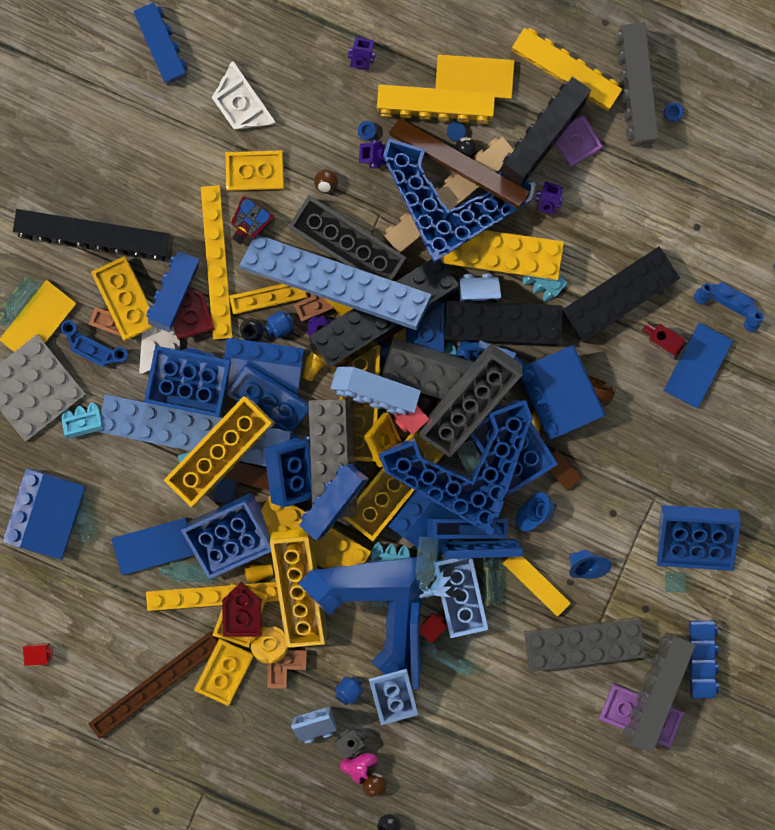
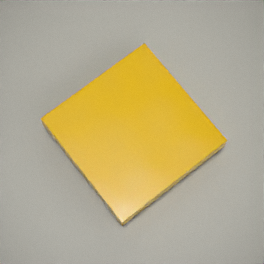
(382, 437)

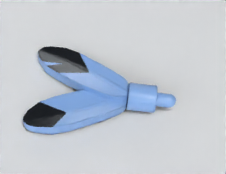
(438, 587)

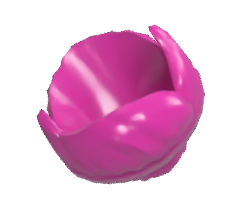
(358, 766)

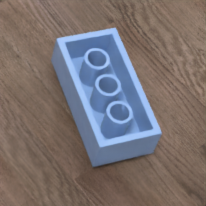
(375, 390)
(466, 611)

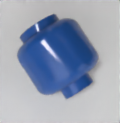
(279, 324)
(348, 690)

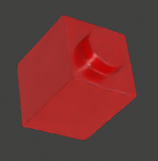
(433, 626)
(37, 654)

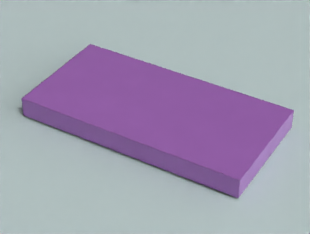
(619, 706)

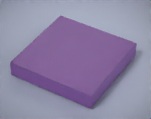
(578, 141)

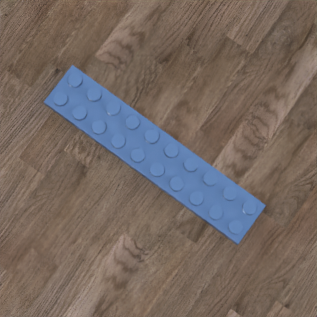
(336, 281)
(171, 426)

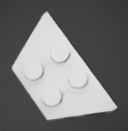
(240, 102)
(153, 338)

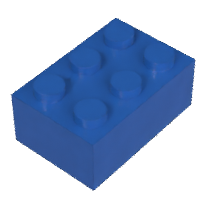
(289, 472)

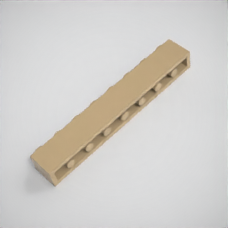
(451, 194)

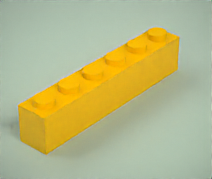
(563, 67)

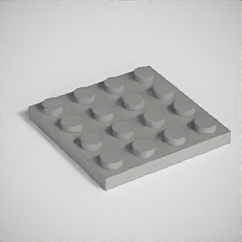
(35, 388)

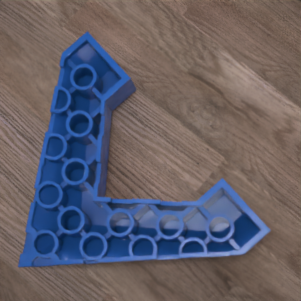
(439, 227)
(472, 499)
(373, 581)

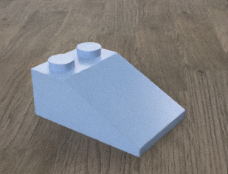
(479, 289)
(393, 697)
(314, 724)

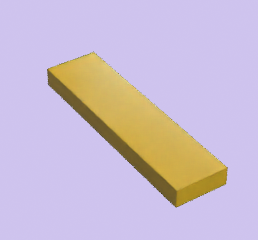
(265, 298)
(537, 584)

